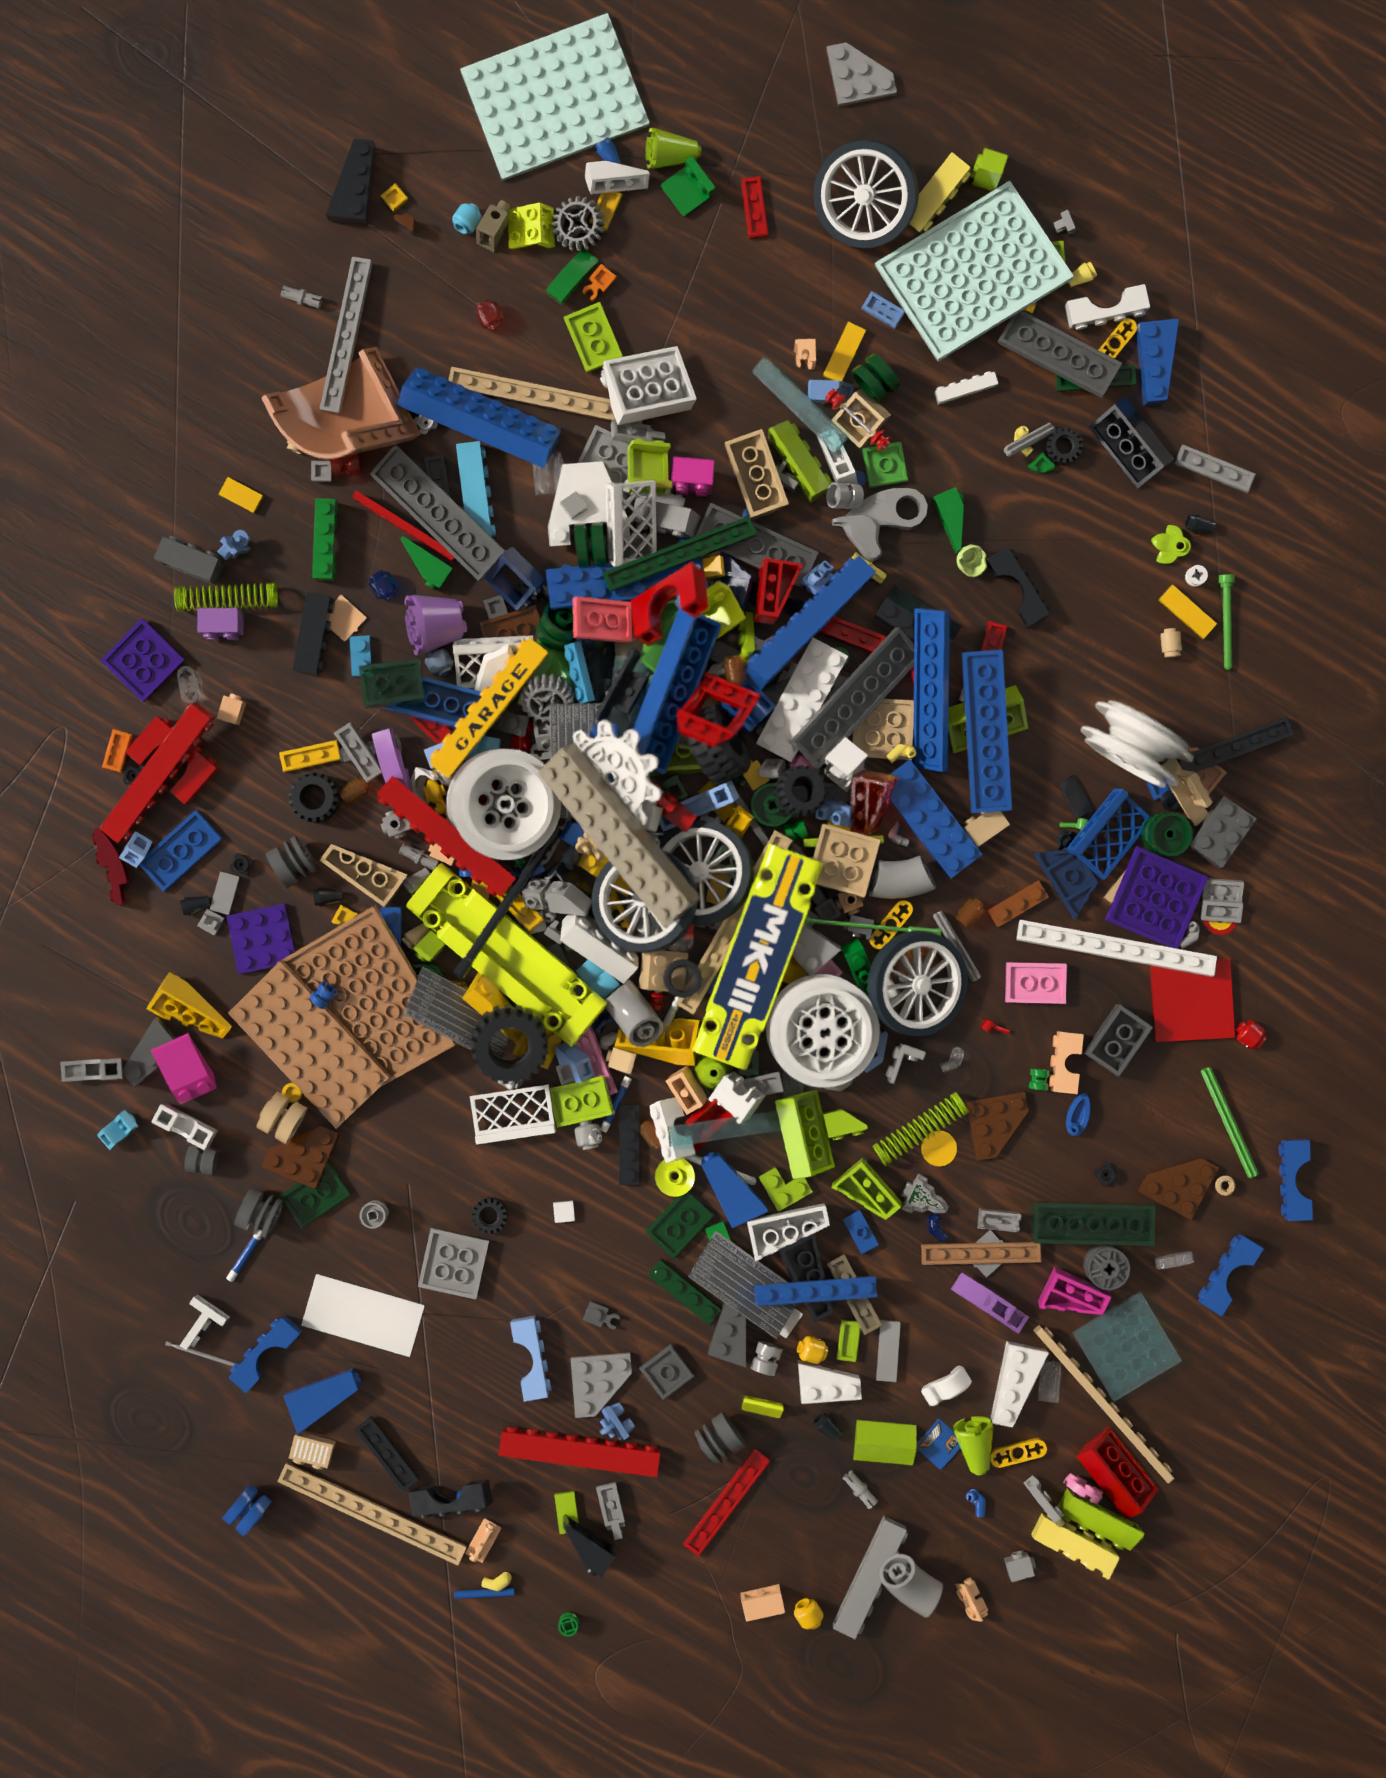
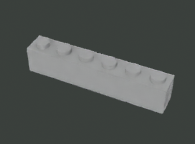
(867, 1581)

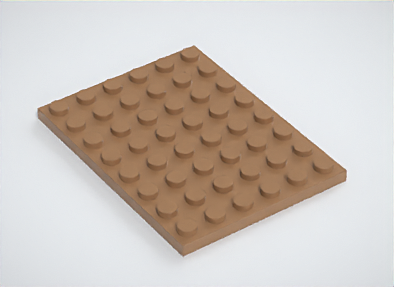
(372, 991)

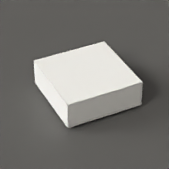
(564, 1211)

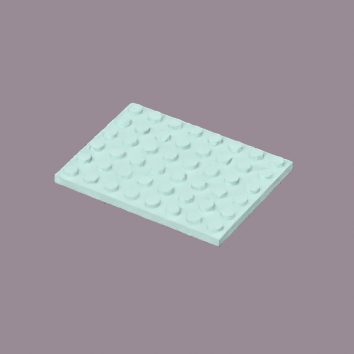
(555, 96)
(974, 271)

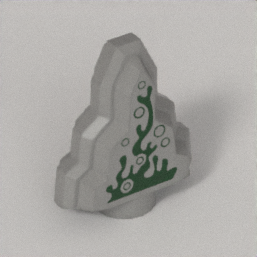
(922, 1197)

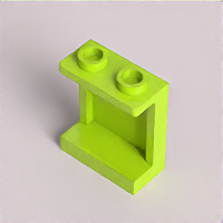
(649, 462)

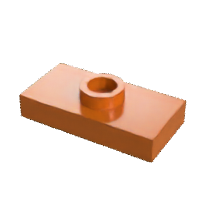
(115, 754)

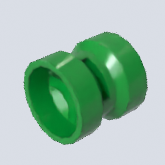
(795, 830)
(1039, 1084)
(567, 1620)

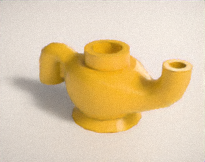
(434, 793)

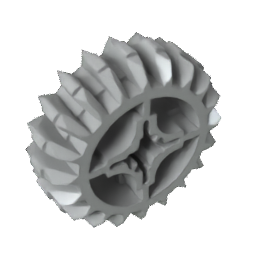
(565, 213)
(544, 692)

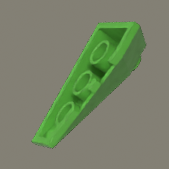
(652, 653)

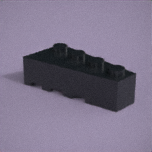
(804, 1265)

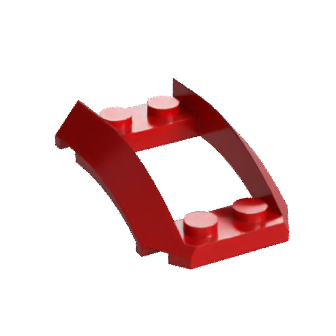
(722, 691)

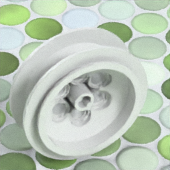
(1137, 743)
(528, 829)
(805, 999)

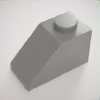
(567, 899)

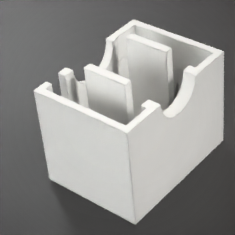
(843, 763)
(736, 1098)

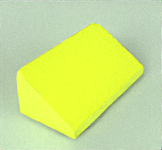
(762, 1406)

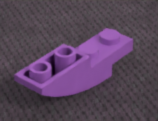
(990, 1303)

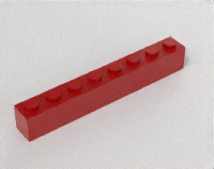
(157, 773)
(445, 835)
(579, 1452)

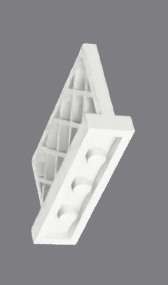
(615, 521)
(480, 646)
(519, 1130)

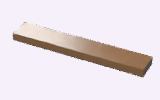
(980, 1253)

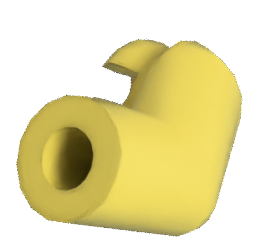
(1020, 432)
(901, 750)
(498, 1583)

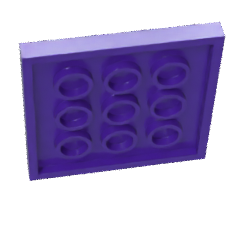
(1156, 898)

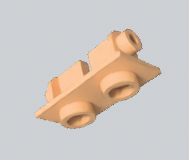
(483, 1541)
(975, 1608)

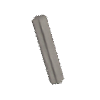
(1029, 439)

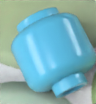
(466, 218)

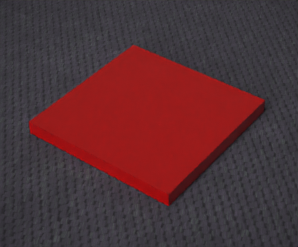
(1192, 1004)

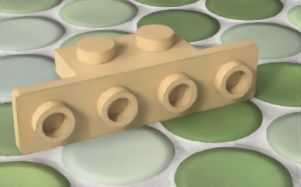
(1189, 791)

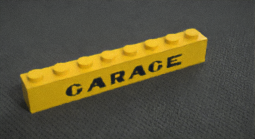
(488, 708)

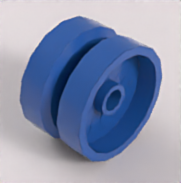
(247, 1510)

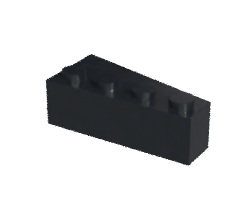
(354, 188)

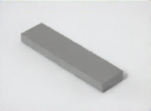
(1214, 468)

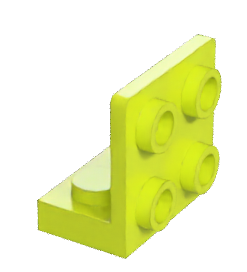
(531, 226)
(723, 607)

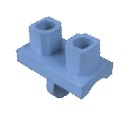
(234, 544)
(817, 577)
(835, 812)
(620, 1428)

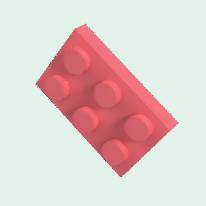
(602, 619)

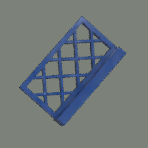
(1095, 826)

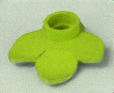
(1168, 543)

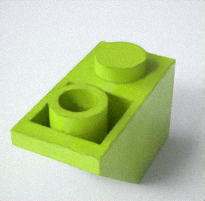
(429, 947)
(841, 1122)

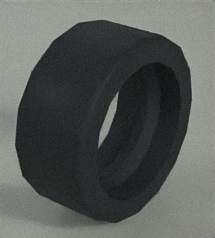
(682, 993)

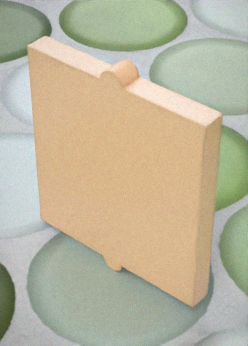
(345, 618)

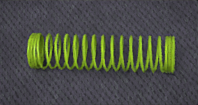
(180, 596)
(886, 1158)

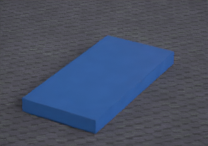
(180, 850)

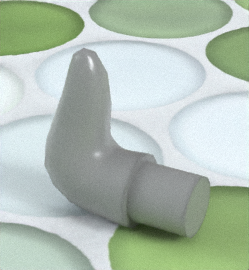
(895, 838)

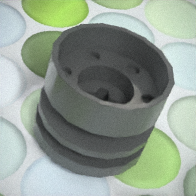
(290, 862)
(258, 1212)
(1097, 1260)
(719, 1439)

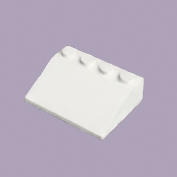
(648, 385)

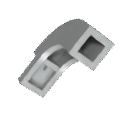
(91, 1069)

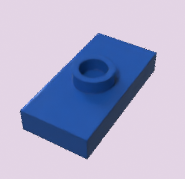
(860, 1231)

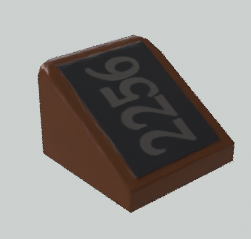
(406, 222)

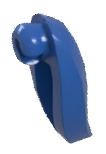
(1078, 1114)

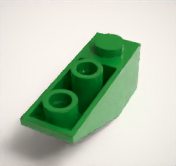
(857, 963)

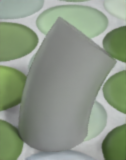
(900, 879)
(634, 1015)
(911, 1584)

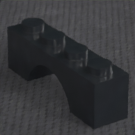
(1005, 565)
(820, 900)
(429, 1501)

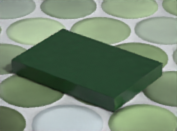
(309, 1204)
(679, 1223)

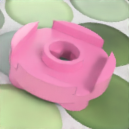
(1081, 1487)

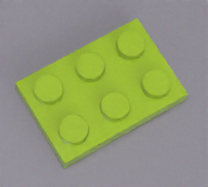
(592, 336)
(581, 1101)

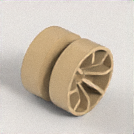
(277, 1115)

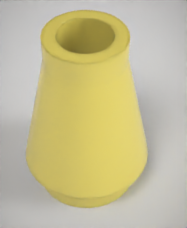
(1083, 274)

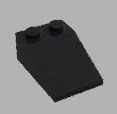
(591, 1548)

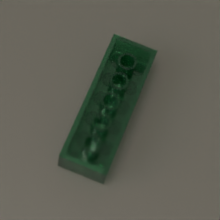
(1093, 1223)

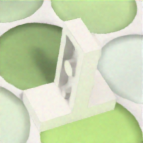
(203, 1322)

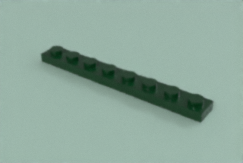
(679, 554)

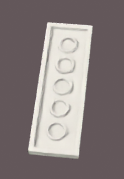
(802, 697)

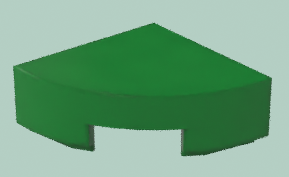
(1042, 464)

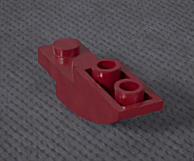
(108, 856)

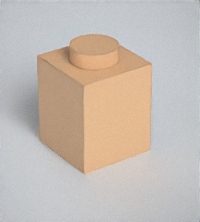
(231, 709)

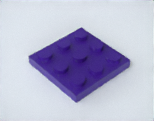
(142, 660)
(260, 937)

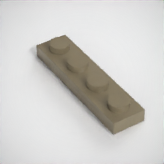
(860, 1307)

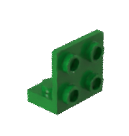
(688, 187)

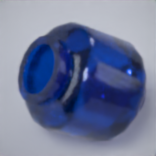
(382, 585)

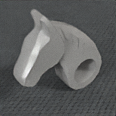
(879, 511)

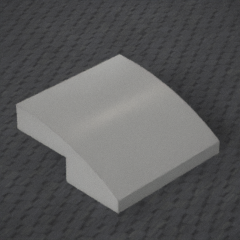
(1222, 900)

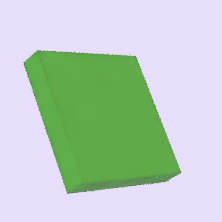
(885, 466)

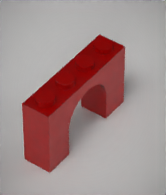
(648, 607)
(199, 768)

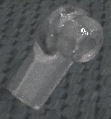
(955, 1060)

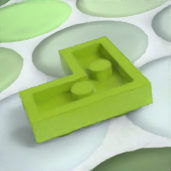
(781, 1193)

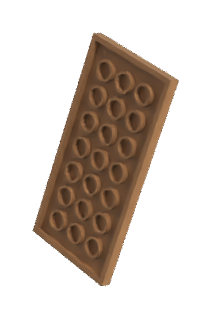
(309, 1044)

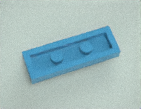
(579, 672)

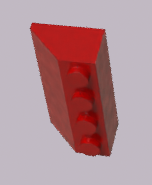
(1117, 1473)

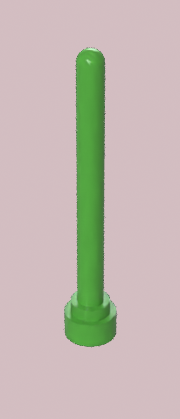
(1226, 583)

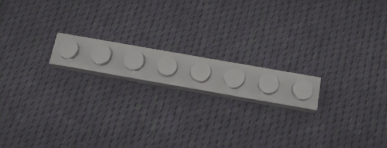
(346, 335)

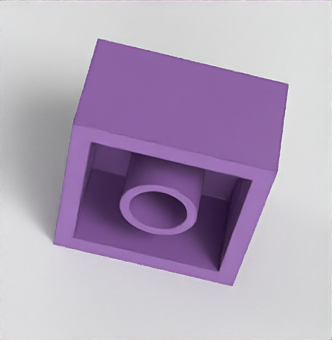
(220, 623)

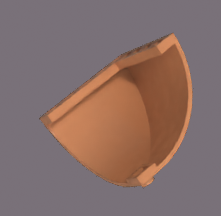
(367, 417)

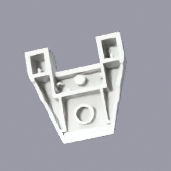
(590, 483)

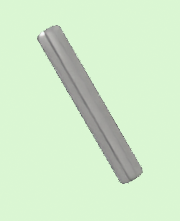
(950, 935)

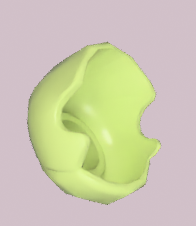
(971, 560)

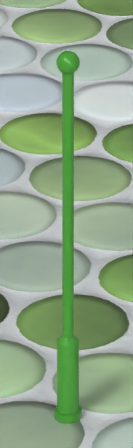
(937, 931)

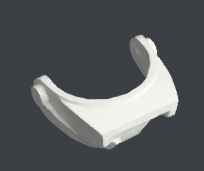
(418, 780)

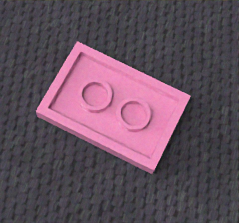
(1035, 983)

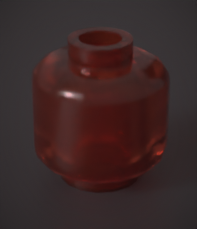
(488, 315)

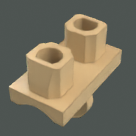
(584, 846)

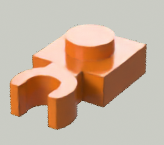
(600, 280)

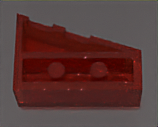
(870, 800)

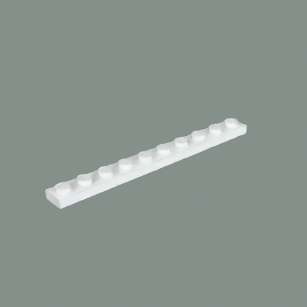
(1116, 948)

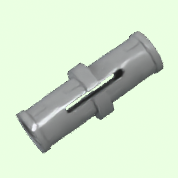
(301, 296)
(418, 856)
(860, 1489)

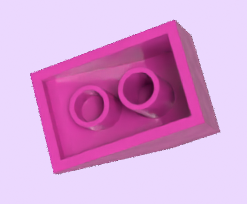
(184, 1069)

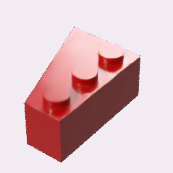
(773, 588)

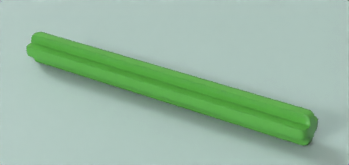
(1229, 1122)

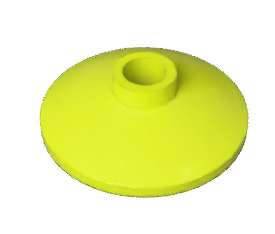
(678, 1186)

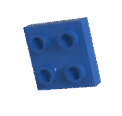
(760, 710)

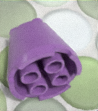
(433, 622)

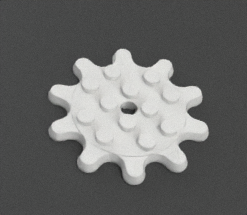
(621, 758)

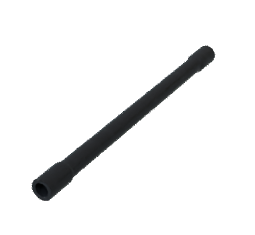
(467, 961)

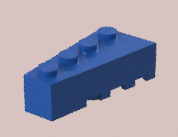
(1155, 356)

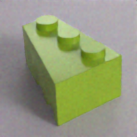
(988, 169)
(868, 1188)

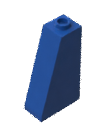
(734, 1194)
(318, 1398)

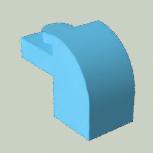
(118, 1129)

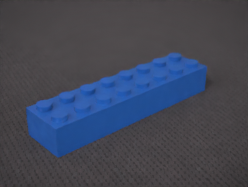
(479, 417)
(808, 624)
(673, 685)

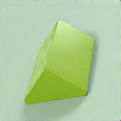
(885, 1442)

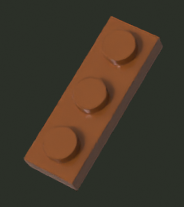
(1017, 903)

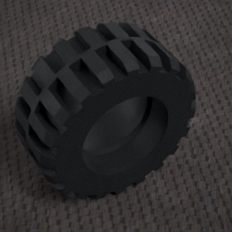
(725, 759)
(514, 1069)

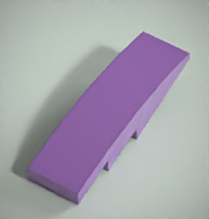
(390, 757)

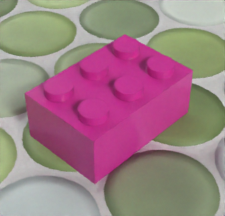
(692, 476)

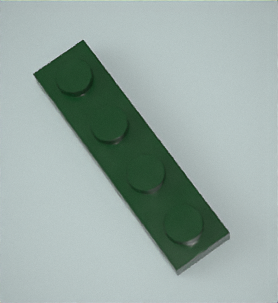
(1125, 377)
(684, 1292)

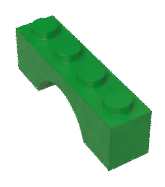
(324, 540)

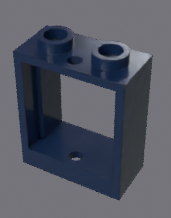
(523, 570)

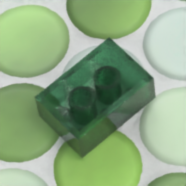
(392, 683)

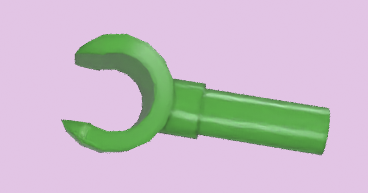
(1080, 824)

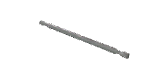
(201, 1354)

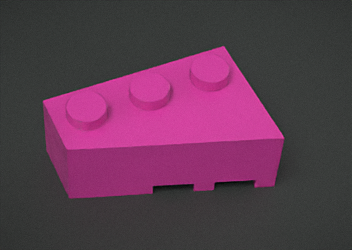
(1073, 1293)

